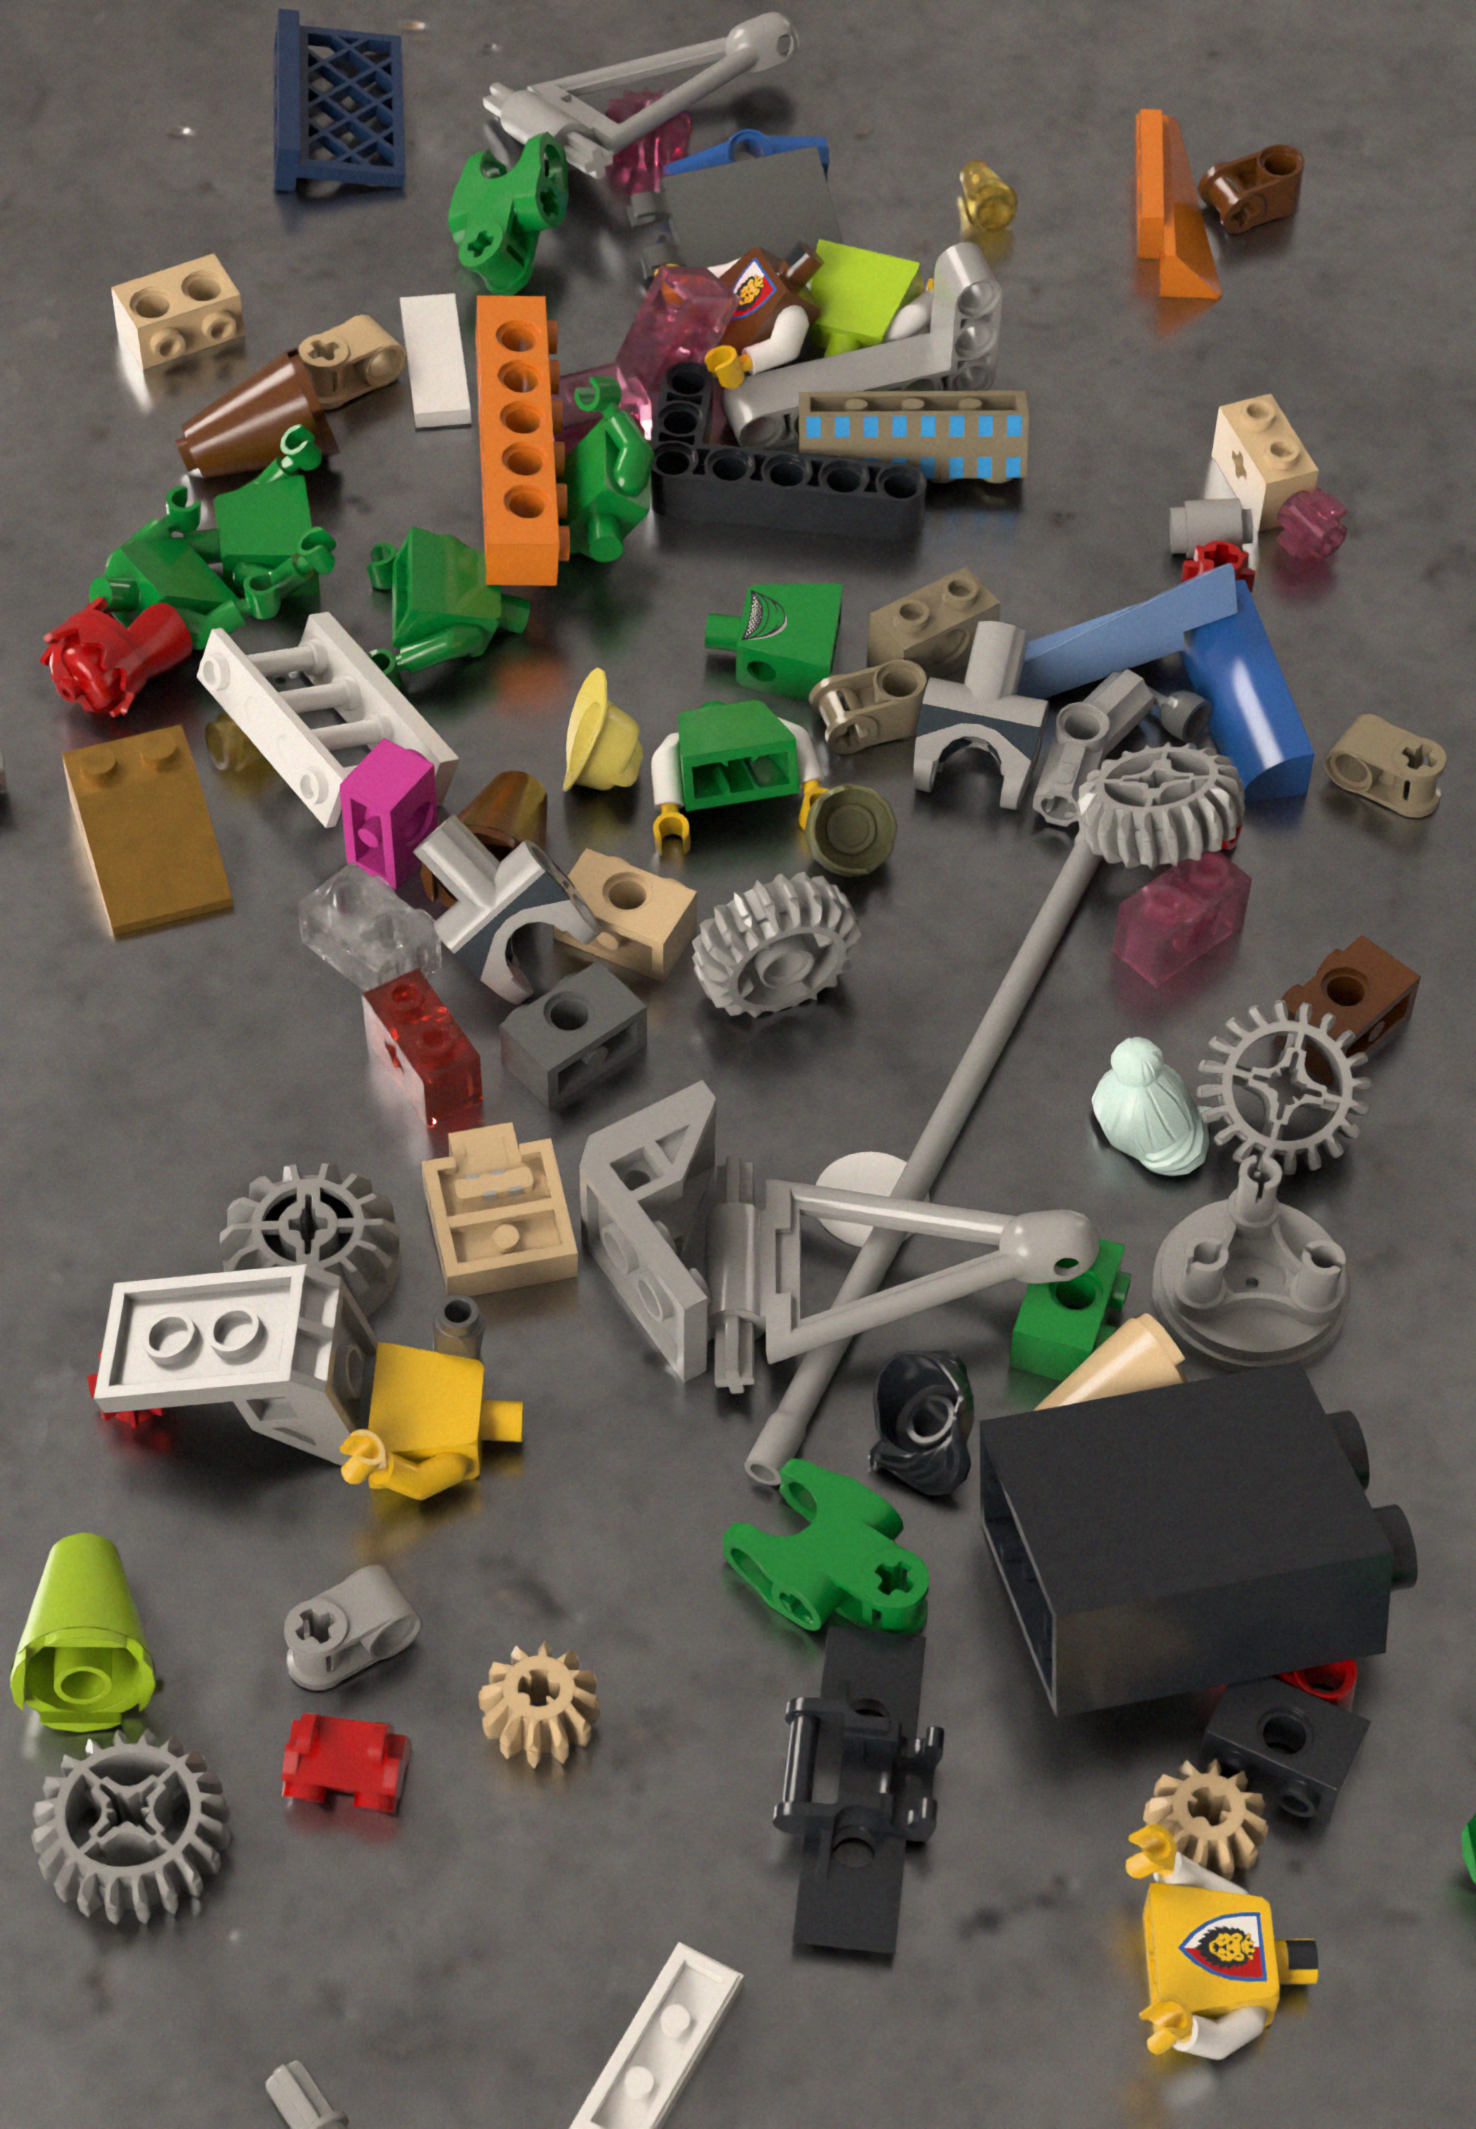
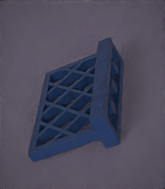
(293, 113)

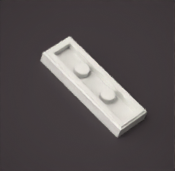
(435, 360)
(662, 2044)

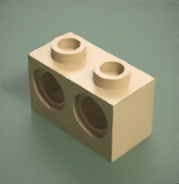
(178, 311)

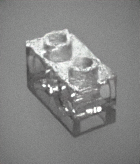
(368, 929)

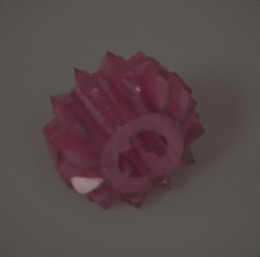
(660, 145)

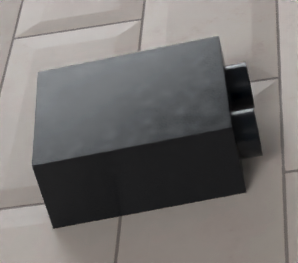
(1189, 1537)

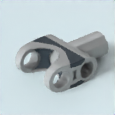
(984, 714)
(497, 901)

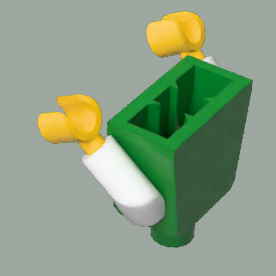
(730, 758)

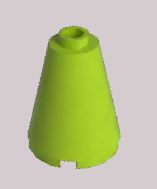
(83, 1641)

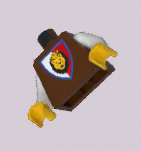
(771, 315)

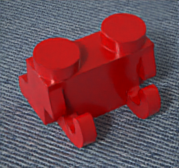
(345, 1758)

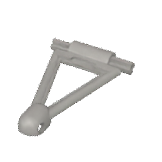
(592, 137)
(758, 1276)

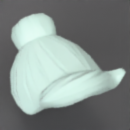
(1150, 1110)

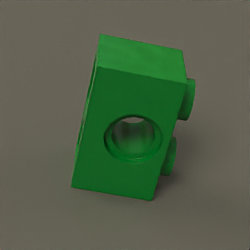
(1059, 1339)

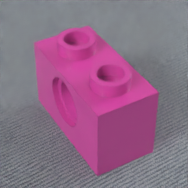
(388, 811)

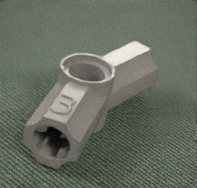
(1083, 739)

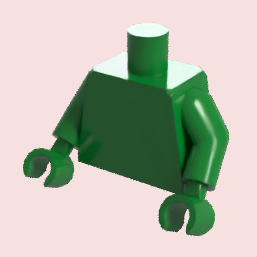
(606, 475)
(270, 525)
(167, 570)
(438, 602)

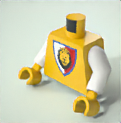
(1209, 1953)

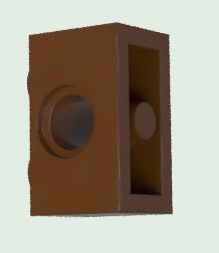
(1365, 993)

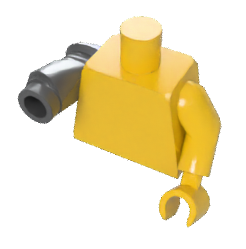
(431, 1410)

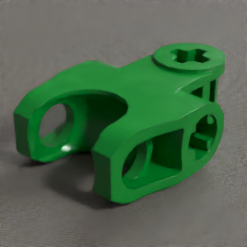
(502, 215)
(836, 1563)

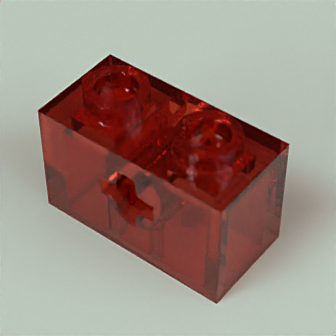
(422, 1047)

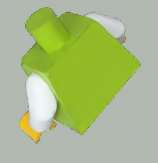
(866, 299)

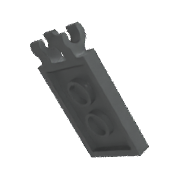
(738, 206)

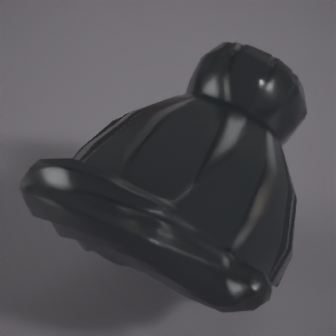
(923, 1420)

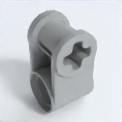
(352, 1624)

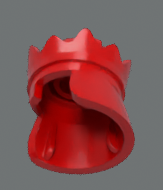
(108, 665)

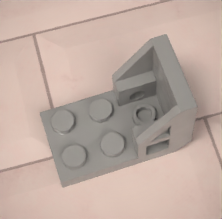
(638, 1209)
(268, 1339)

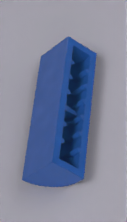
(1250, 702)

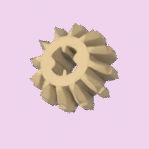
(544, 1728)
(1210, 1817)

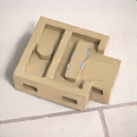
(498, 1212)

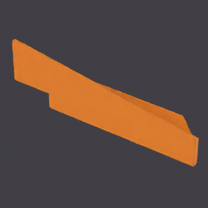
(1169, 211)

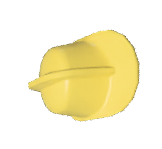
(601, 740)

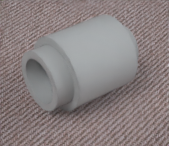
(1207, 522)

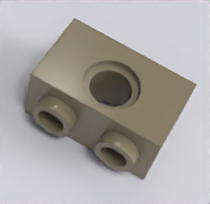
(932, 624)

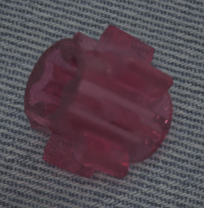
(1312, 524)

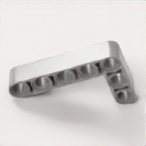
(952, 357)

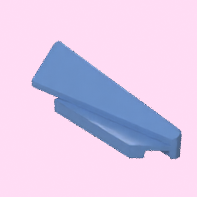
(1126, 636)

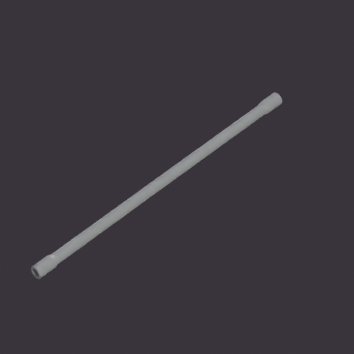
(787, 1426)

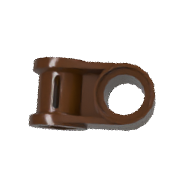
(1259, 187)

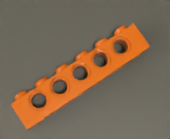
(518, 443)

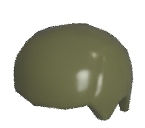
(851, 830)

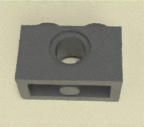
(573, 1033)

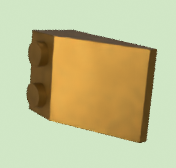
(146, 829)

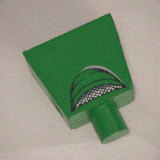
(783, 638)

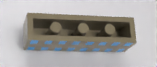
(934, 431)

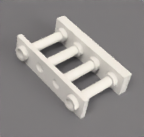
(342, 680)

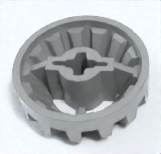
(366, 1263)

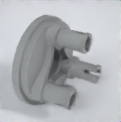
(1251, 1279)

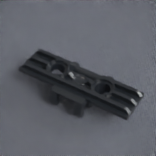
(880, 1792)

